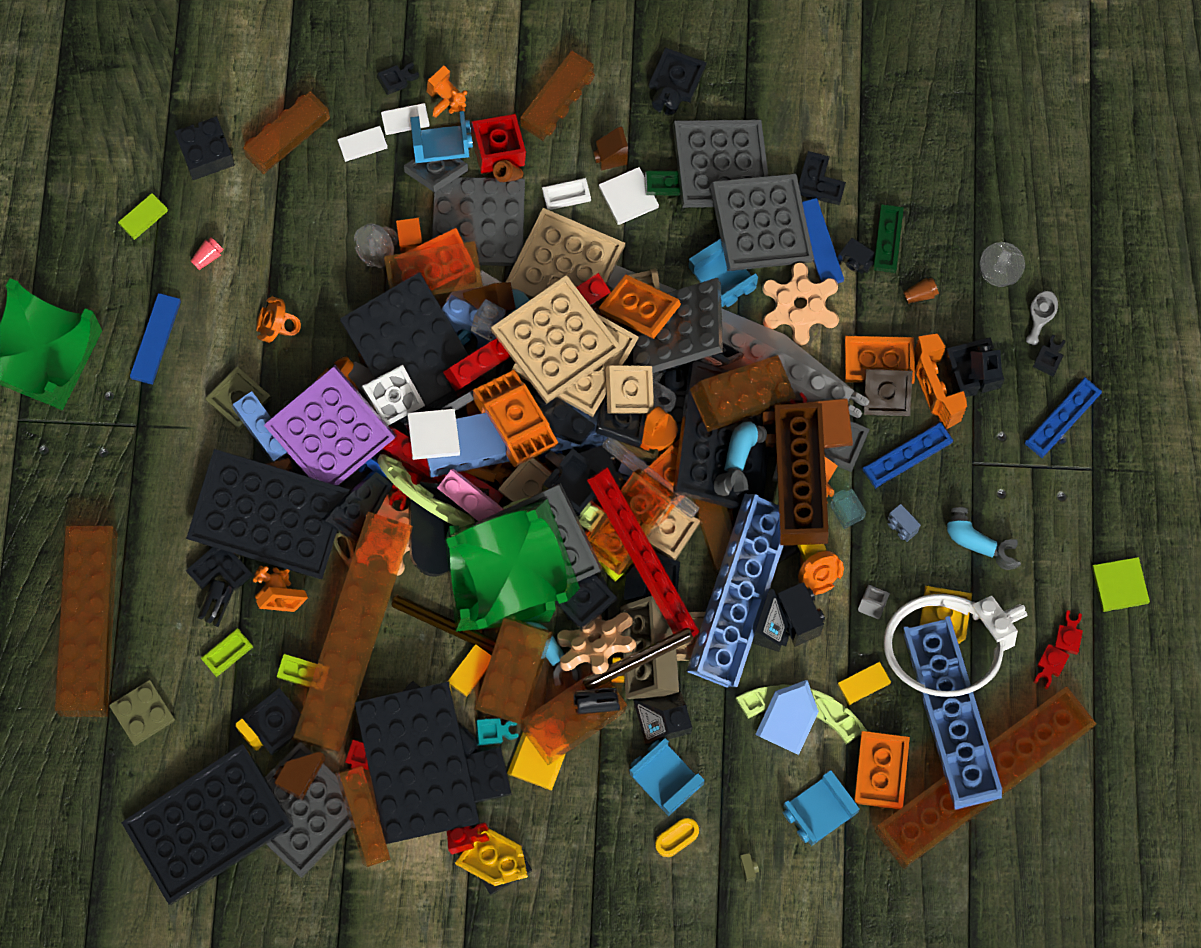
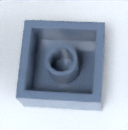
(903, 523)

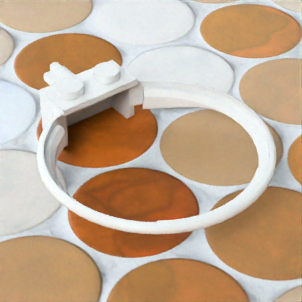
(988, 610)

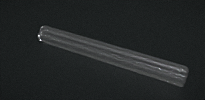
(635, 463)

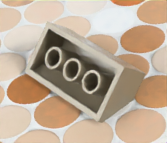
(659, 675)

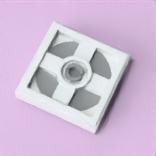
(393, 395)

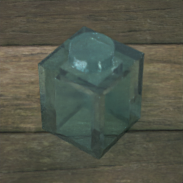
(847, 508)

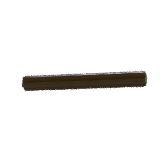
(442, 622)
(639, 658)

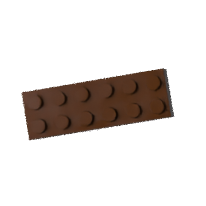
(801, 474)

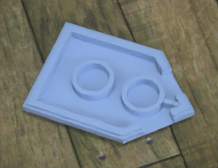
(789, 717)

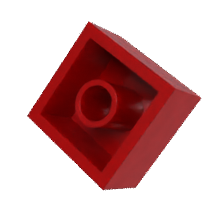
(497, 141)

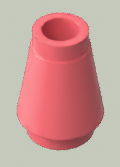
(206, 253)

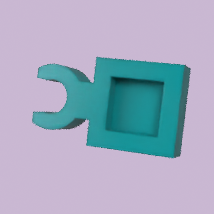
(491, 731)

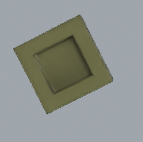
(749, 867)

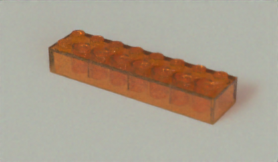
(86, 621)

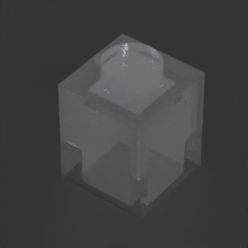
(485, 318)

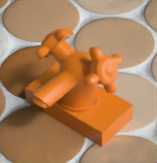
(440, 85)
(275, 593)

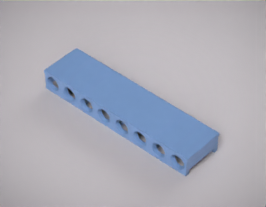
(481, 441)
(738, 594)
(954, 719)

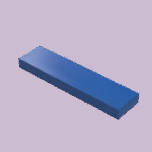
(822, 247)
(155, 339)
(1063, 417)
(907, 455)

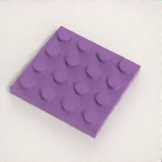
(330, 429)

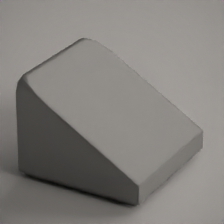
(873, 602)

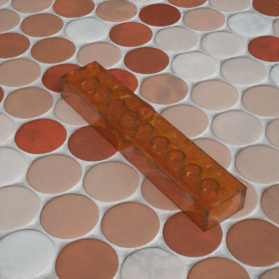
(352, 633)
(1016, 756)

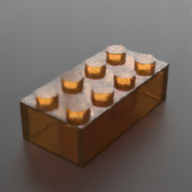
(443, 267)
(742, 393)
(649, 504)
(513, 670)
(557, 726)

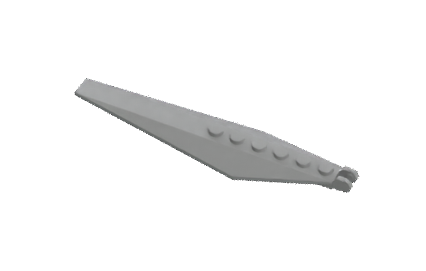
(761, 342)

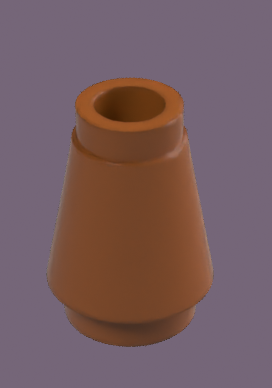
(506, 171)
(921, 291)

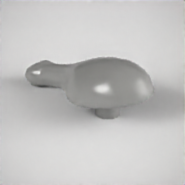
(1042, 311)

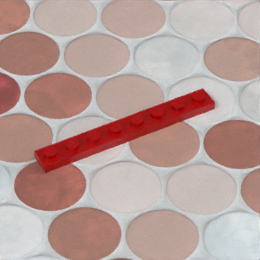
(641, 552)

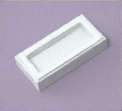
(399, 119)
(362, 143)
(566, 194)

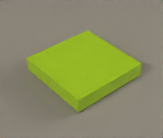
(1120, 584)

